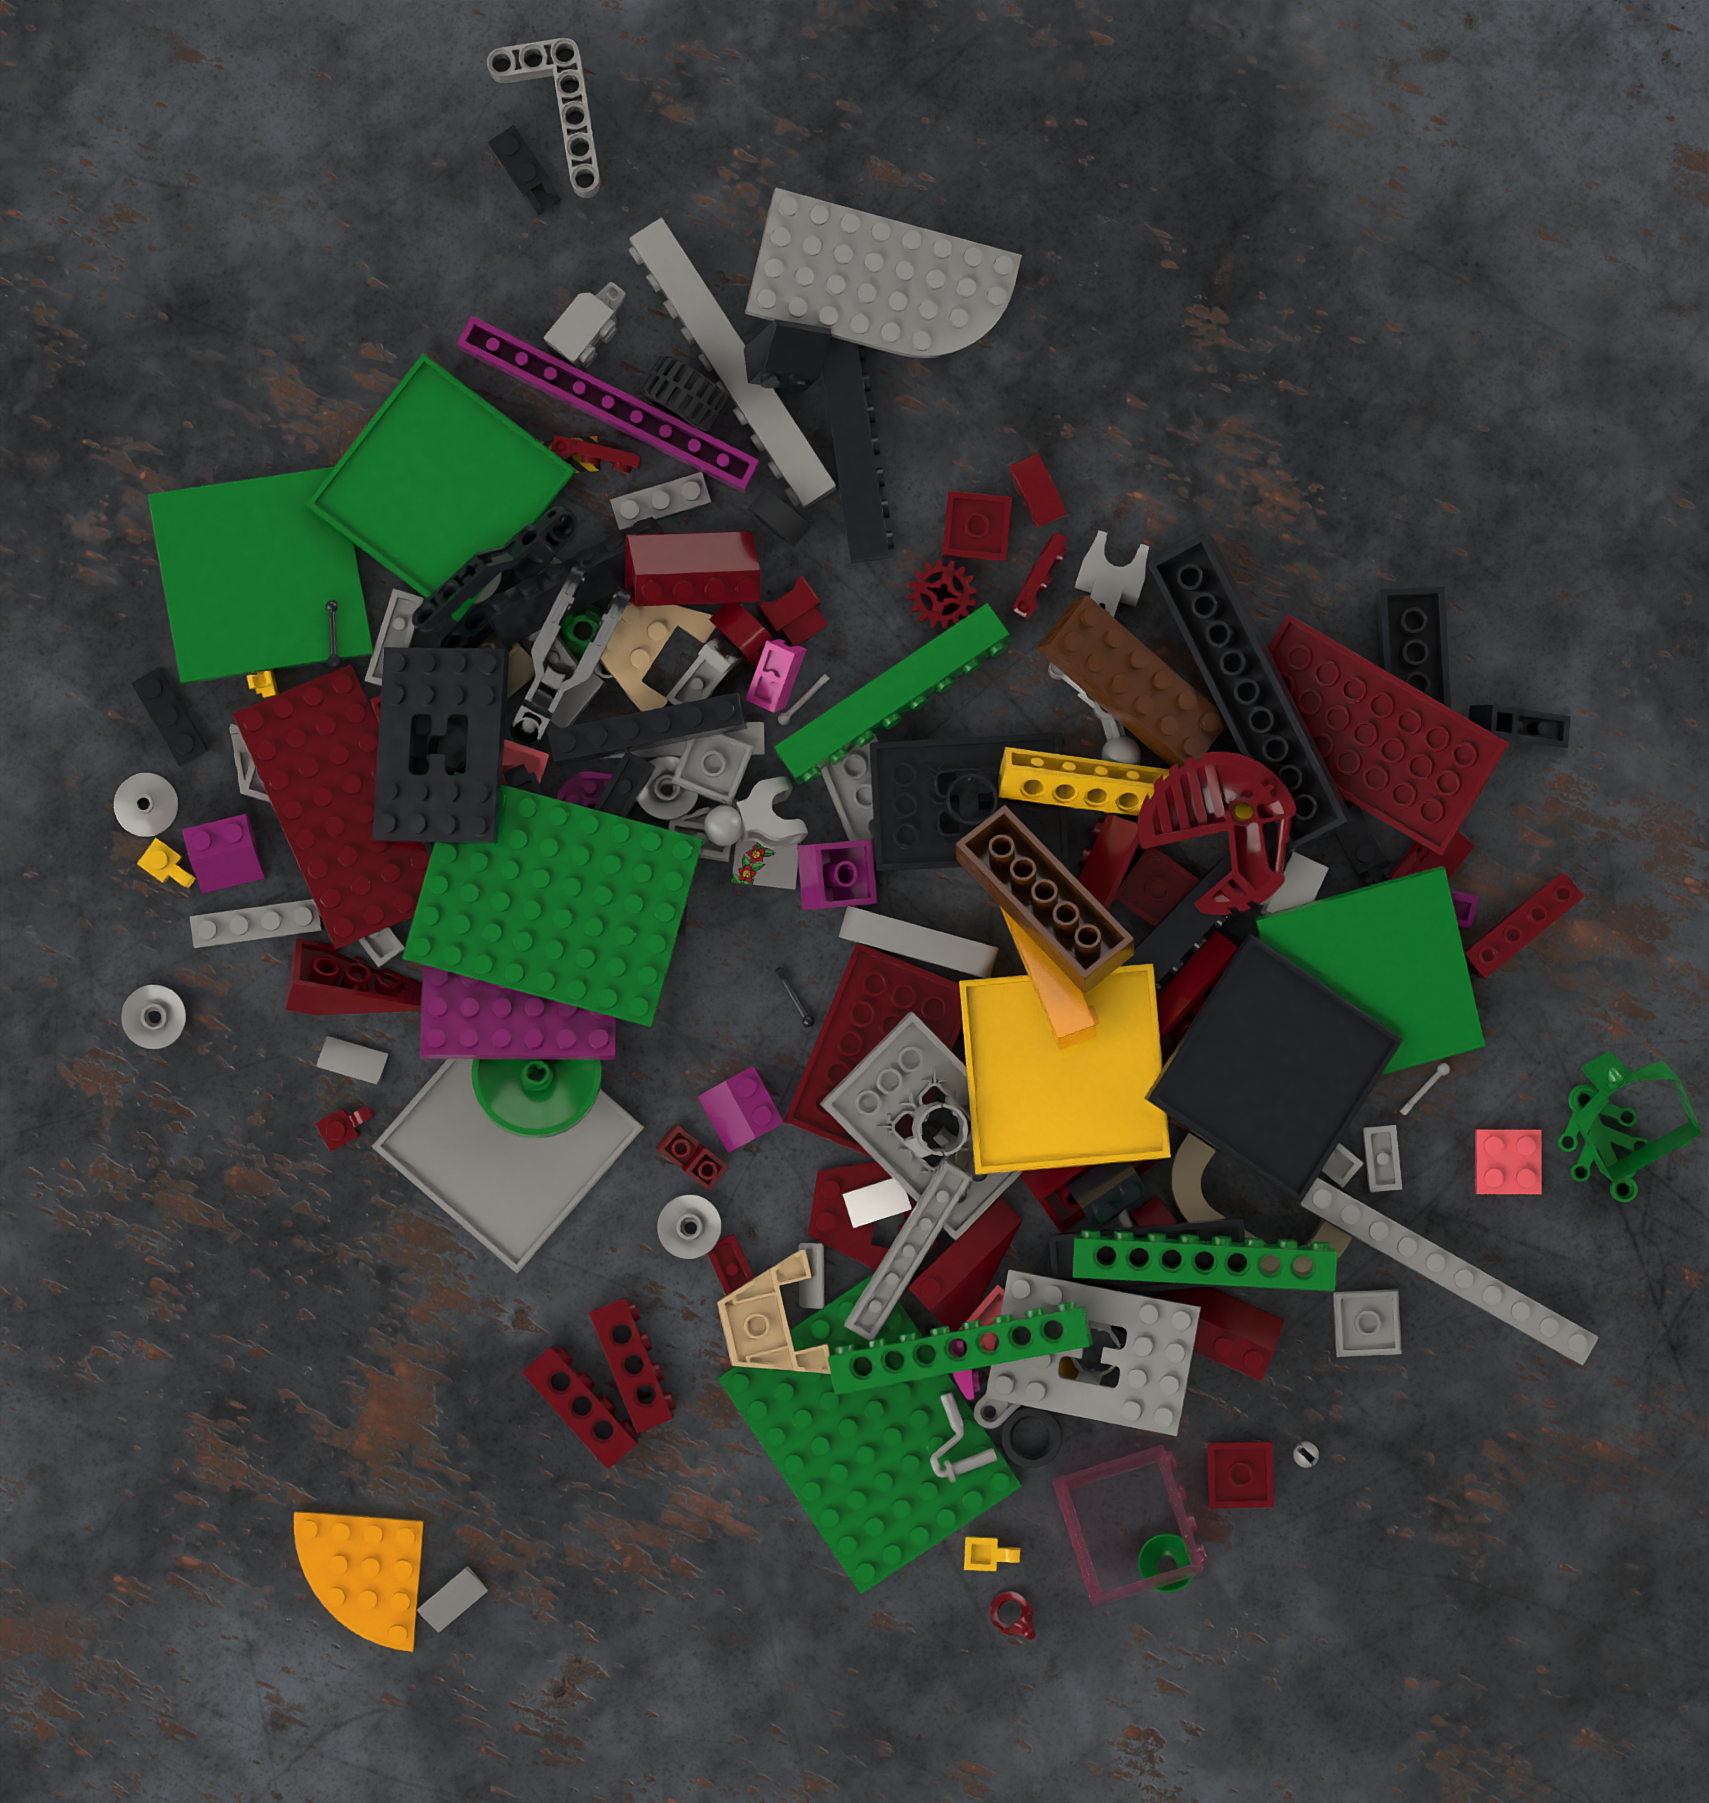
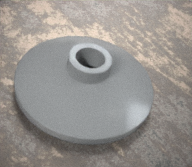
(162, 806)
(664, 806)
(137, 1013)
(675, 1218)

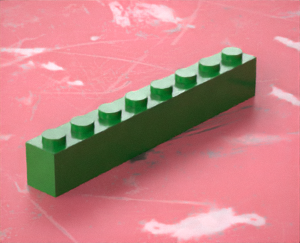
(893, 694)

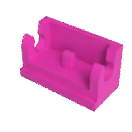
(775, 675)

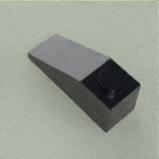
(1523, 725)

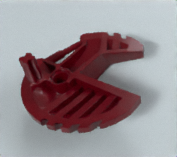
(1203, 801)

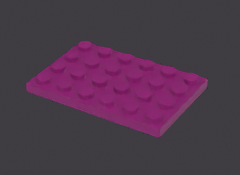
(495, 1022)

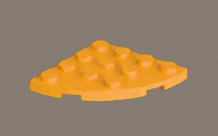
(364, 1572)

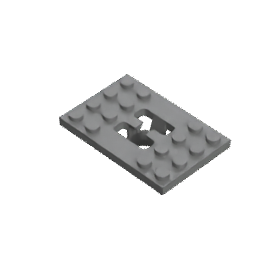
(892, 1085)
(1151, 1364)

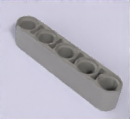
(918, 942)

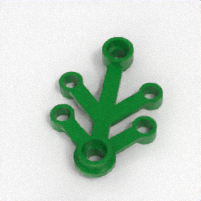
(1600, 1138)

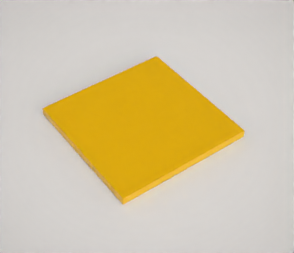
(1070, 1104)

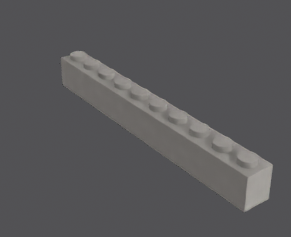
(724, 354)
(1449, 1271)

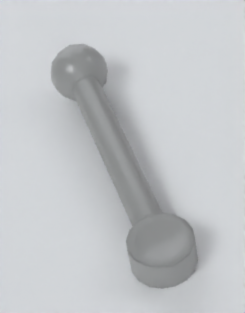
(784, 718)
(1442, 1069)

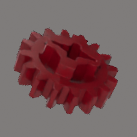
(927, 589)

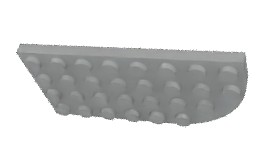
(877, 278)

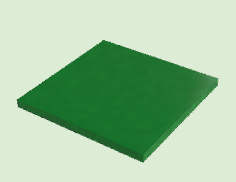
(438, 481)
(253, 577)
(1393, 957)

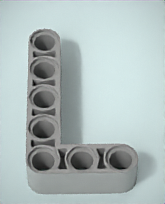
(567, 102)

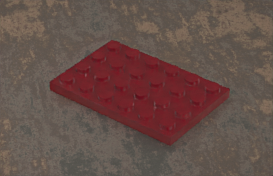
(865, 1009)

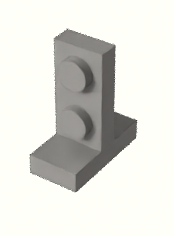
(706, 672)

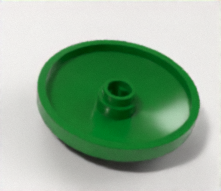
(536, 1094)

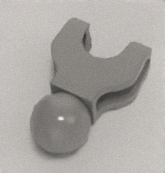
(755, 819)

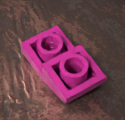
(966, 1380)

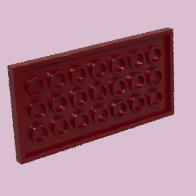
(1386, 739)
(319, 772)

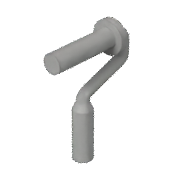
(964, 1465)

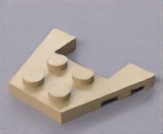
(638, 642)
(758, 1325)

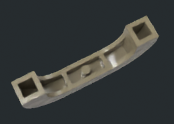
(1185, 1185)

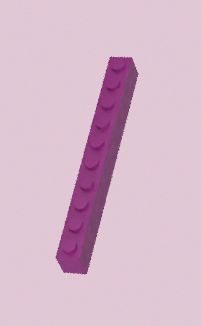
(608, 404)

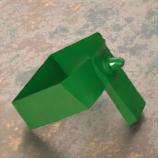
(1608, 1076)

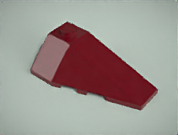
(335, 984)
(962, 1272)

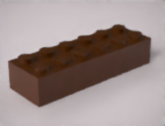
(1131, 683)
(1045, 899)

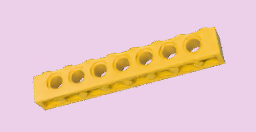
(1081, 782)

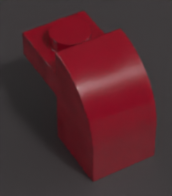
(741, 630)

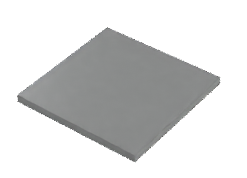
(496, 1183)

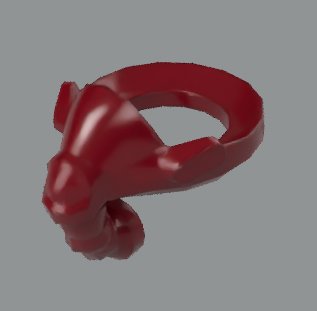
(1023, 1626)

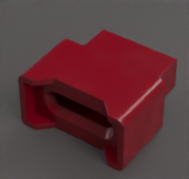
(795, 613)

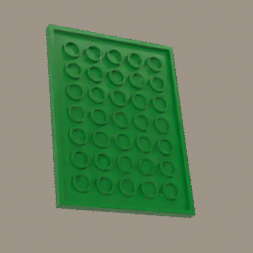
(560, 906)
(867, 1453)

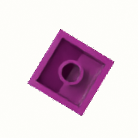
(224, 853)
(837, 874)
(741, 1109)

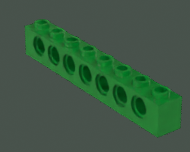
(1319, 1277)
(848, 1378)

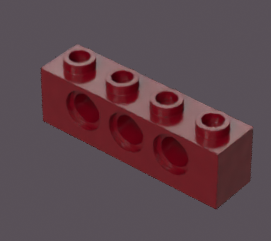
(1522, 925)
(642, 1414)
(607, 1449)

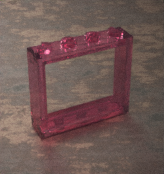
(1176, 1495)

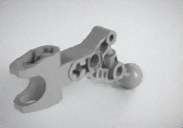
(1107, 588)

